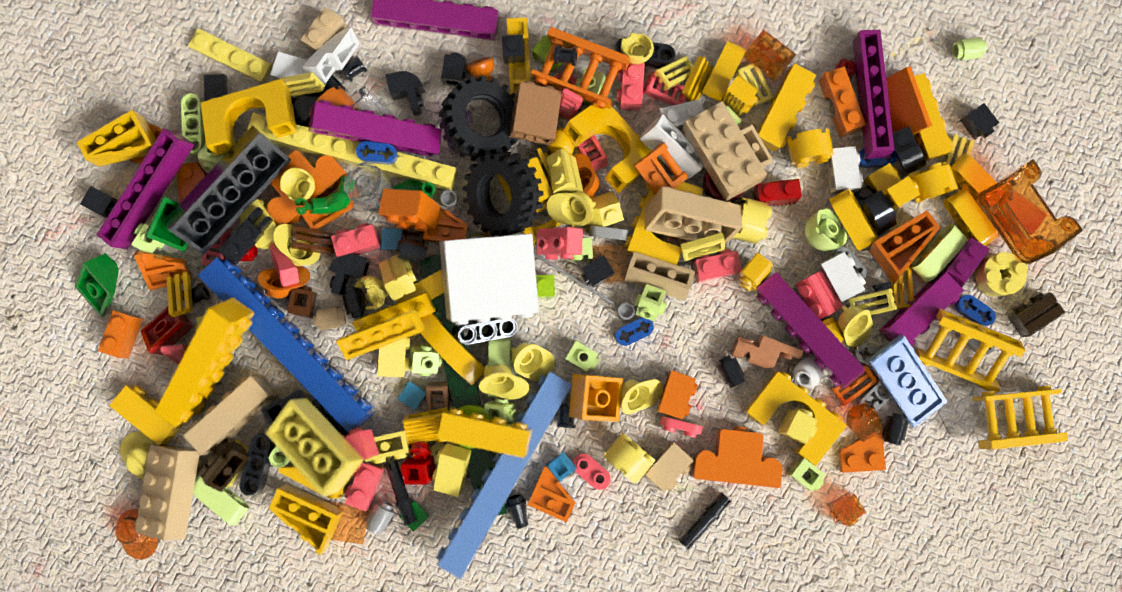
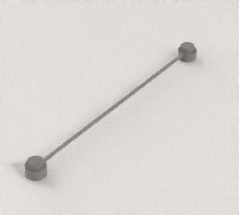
(625, 310)

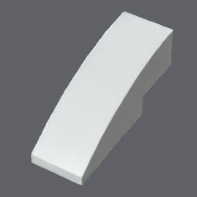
(332, 55)

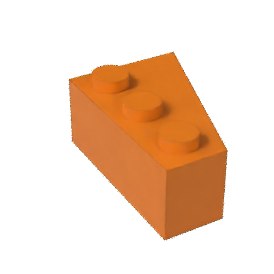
(903, 245)

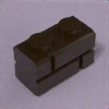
(1036, 314)
(224, 465)

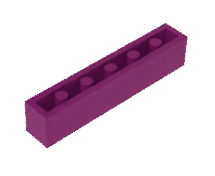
(437, 17)
(873, 94)
(365, 126)
(145, 189)
(810, 331)

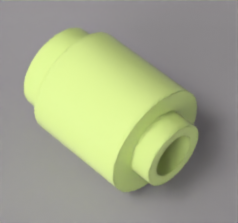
(969, 48)

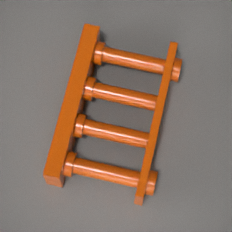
(596, 54)

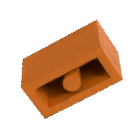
(120, 334)
(677, 394)

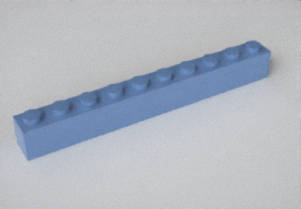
(500, 479)

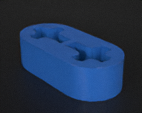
(377, 148)
(874, 163)
(977, 306)
(631, 327)

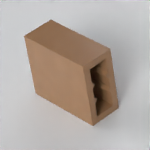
(535, 113)

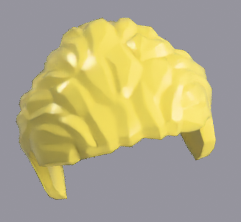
(375, 291)

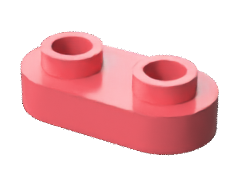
(689, 429)
(591, 471)

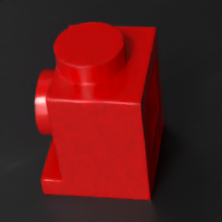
(418, 471)

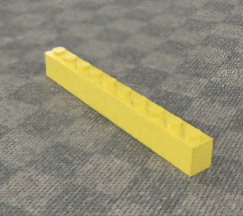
(344, 151)

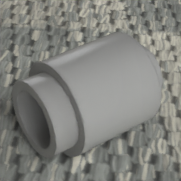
(379, 517)

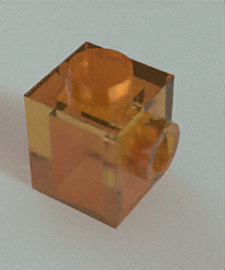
(864, 421)
(846, 509)

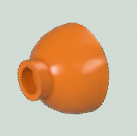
(481, 67)

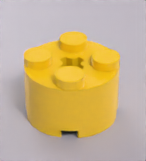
(810, 147)
(934, 182)

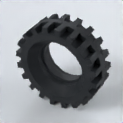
(457, 128)
(523, 190)

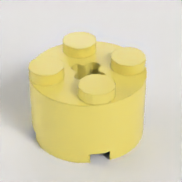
(753, 220)
(1000, 274)
(629, 458)

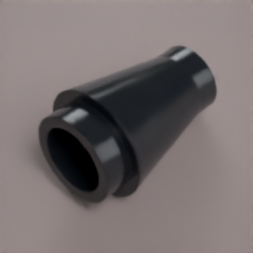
(518, 510)

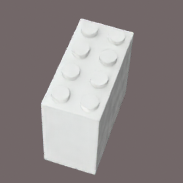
(489, 278)

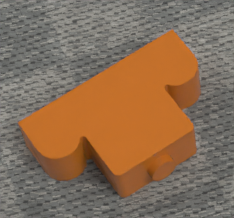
(326, 179)
(737, 460)

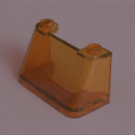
(1024, 216)

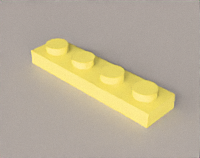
(230, 56)

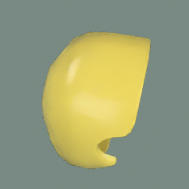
(637, 47)
(297, 183)

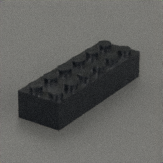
(227, 190)

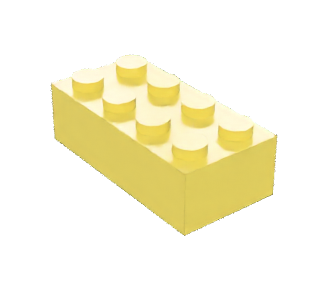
(314, 446)

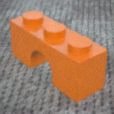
(848, 114)

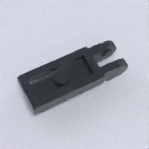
(245, 237)

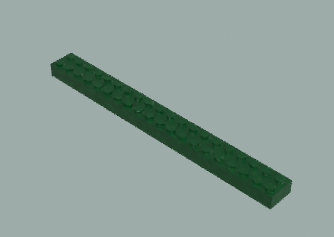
(461, 391)

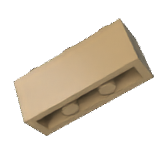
(660, 274)

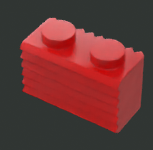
(778, 192)

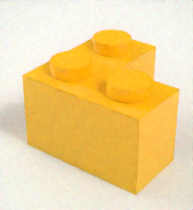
(894, 188)

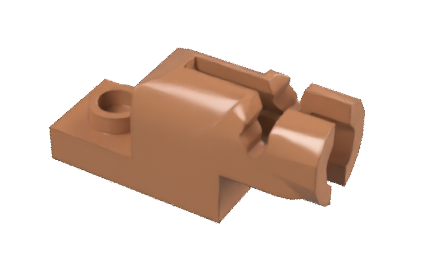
(764, 352)

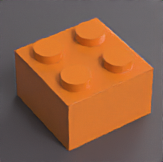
(409, 209)

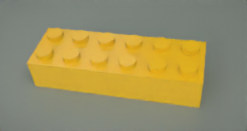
(204, 361)

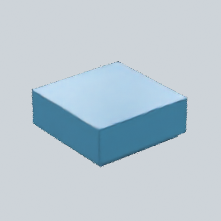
(390, 238)
(412, 395)
(561, 466)

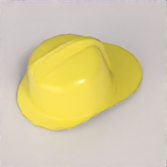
(571, 208)
(282, 240)
(855, 325)
(532, 361)
(502, 383)
(640, 395)
(135, 451)

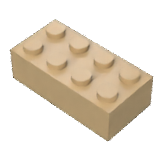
(724, 151)
(691, 215)
(231, 415)
(167, 492)

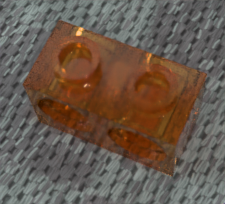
(769, 55)

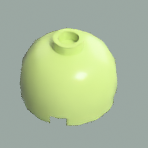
(824, 231)

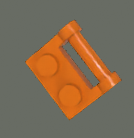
(653, 172)

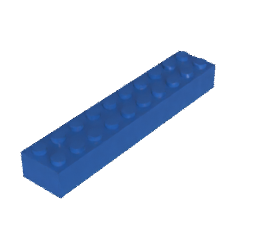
(289, 346)

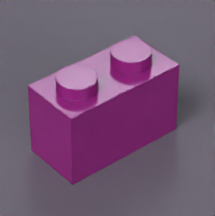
(967, 261)

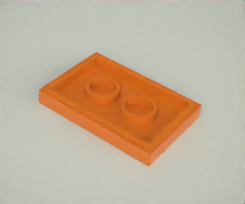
(906, 102)

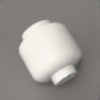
(807, 373)

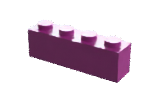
(923, 308)

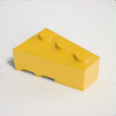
(118, 141)
(307, 515)

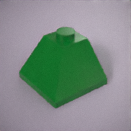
(159, 231)
(98, 282)

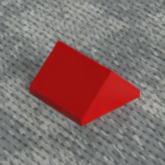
(165, 331)

